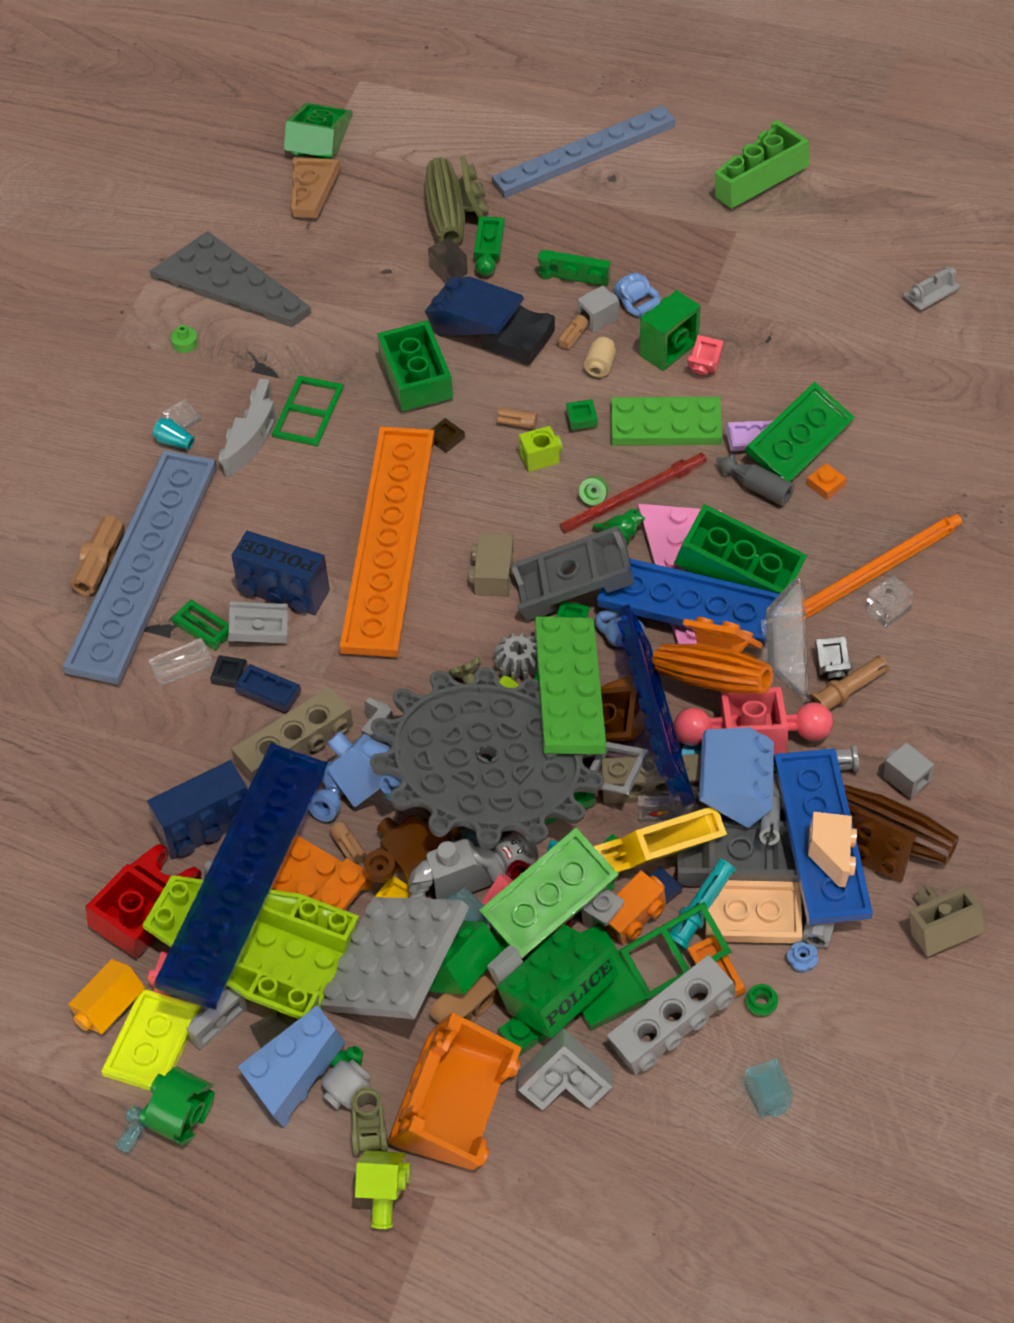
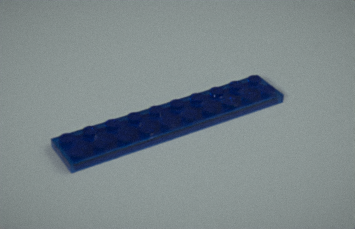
(241, 877)

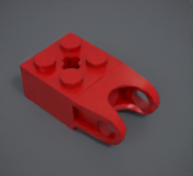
(128, 899)

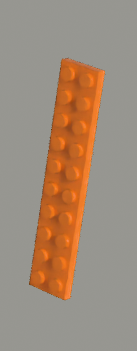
(387, 543)

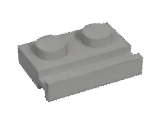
(258, 622)

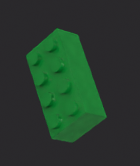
(737, 553)

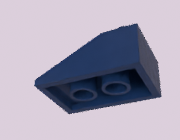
(471, 307)

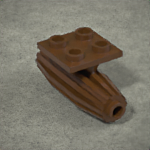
(893, 832)

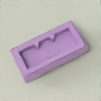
(742, 433)

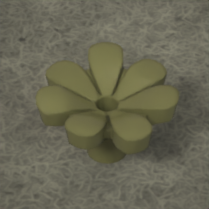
(466, 670)

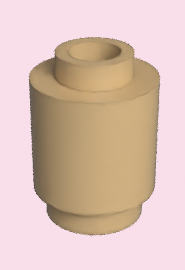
(600, 357)

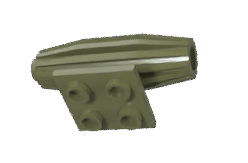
(451, 197)

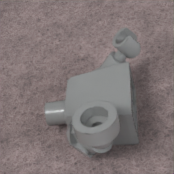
(453, 868)

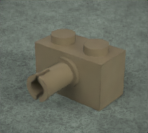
(945, 919)

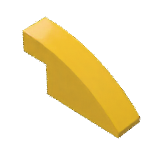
(662, 839)

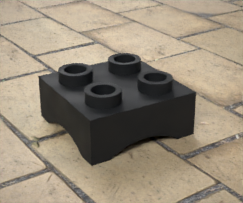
(522, 335)

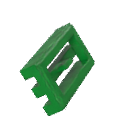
(217, 637)

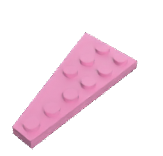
(665, 531)

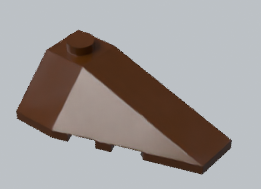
(622, 713)

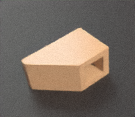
(831, 845)

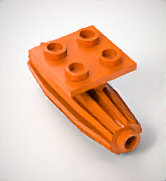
(715, 659)

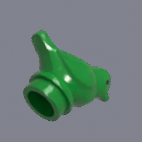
(626, 522)

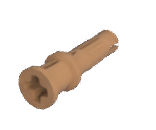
(838, 691)

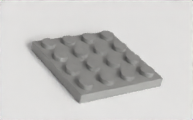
(394, 956)

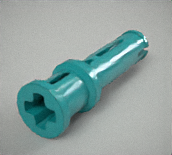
(707, 893)

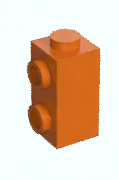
(643, 900)

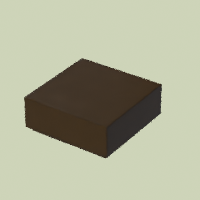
(447, 435)

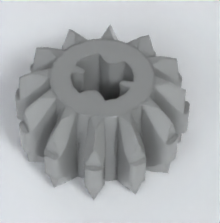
(516, 656)

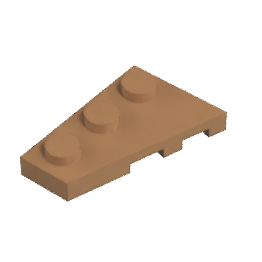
(312, 184)

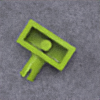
(382, 1178)

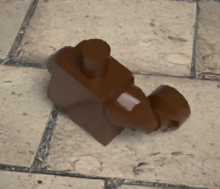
(403, 848)

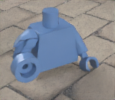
(350, 775)

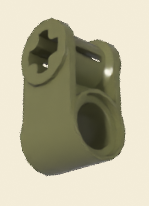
(368, 1127)

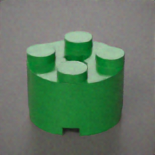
(177, 1104)

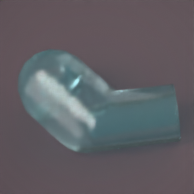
(133, 1130)

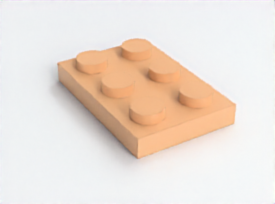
(758, 912)

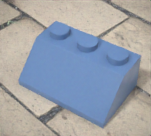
(737, 773)

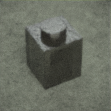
(447, 260)

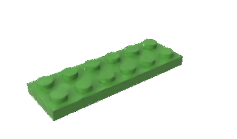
(569, 686)

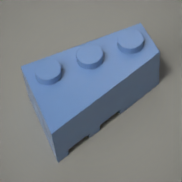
(292, 1062)

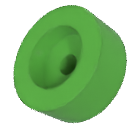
(184, 339)
(593, 490)

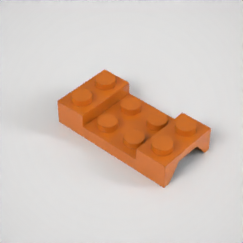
(321, 875)

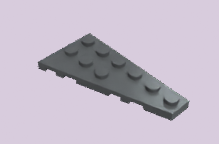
(228, 278)

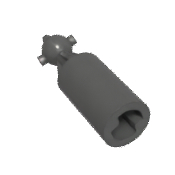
(758, 480)

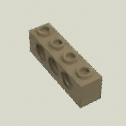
(300, 724)
(648, 781)

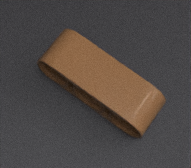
(472, 1004)

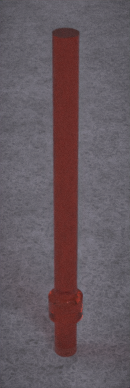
(678, 470)

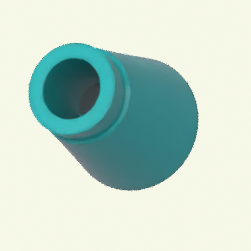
(172, 434)

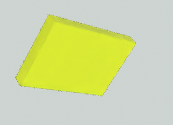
(150, 1039)

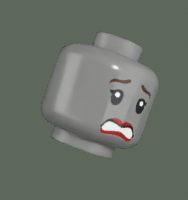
(514, 847)

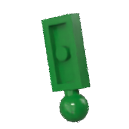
(488, 244)

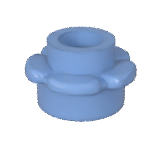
(799, 963)

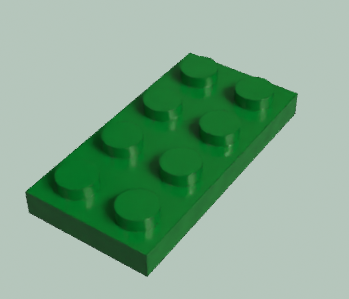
(800, 433)

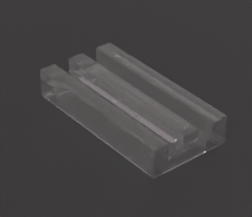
(182, 665)

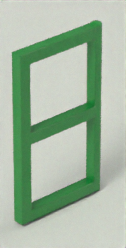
(289, 406)
(664, 930)

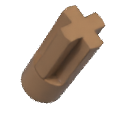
(572, 332)
(517, 418)
(347, 842)

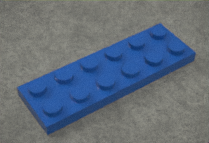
(679, 595)
(815, 784)

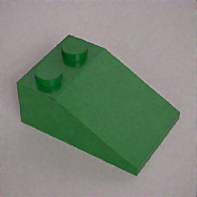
(316, 130)

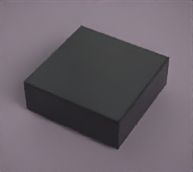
(228, 671)

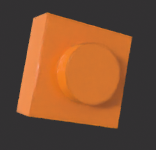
(826, 481)

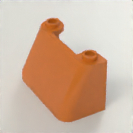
(454, 1093)

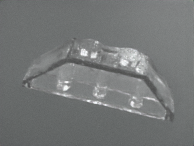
(787, 639)

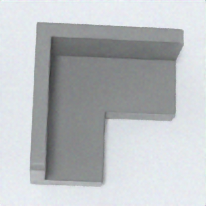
(561, 1066)

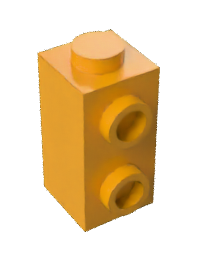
(105, 997)

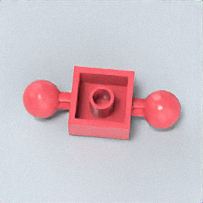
(760, 712)

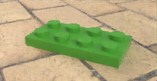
(666, 421)
(549, 893)

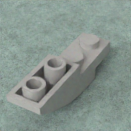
(249, 432)

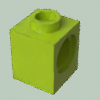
(540, 448)

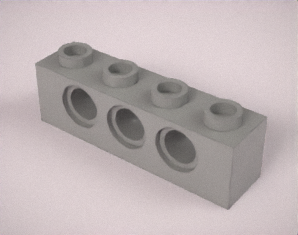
(677, 998)

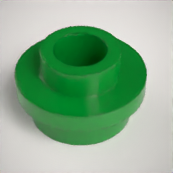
(765, 992)

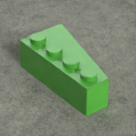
(761, 165)

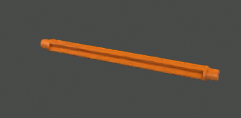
(881, 564)

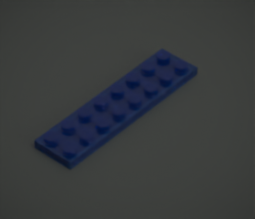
(655, 706)

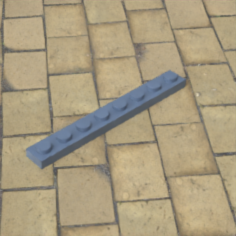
(583, 151)

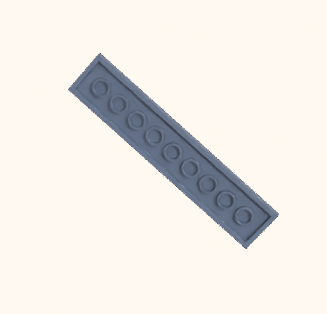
(140, 568)

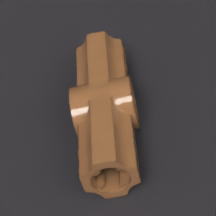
(97, 555)

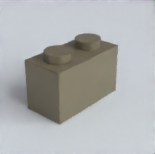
(493, 564)

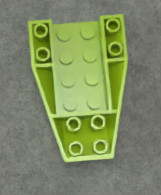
(288, 952)

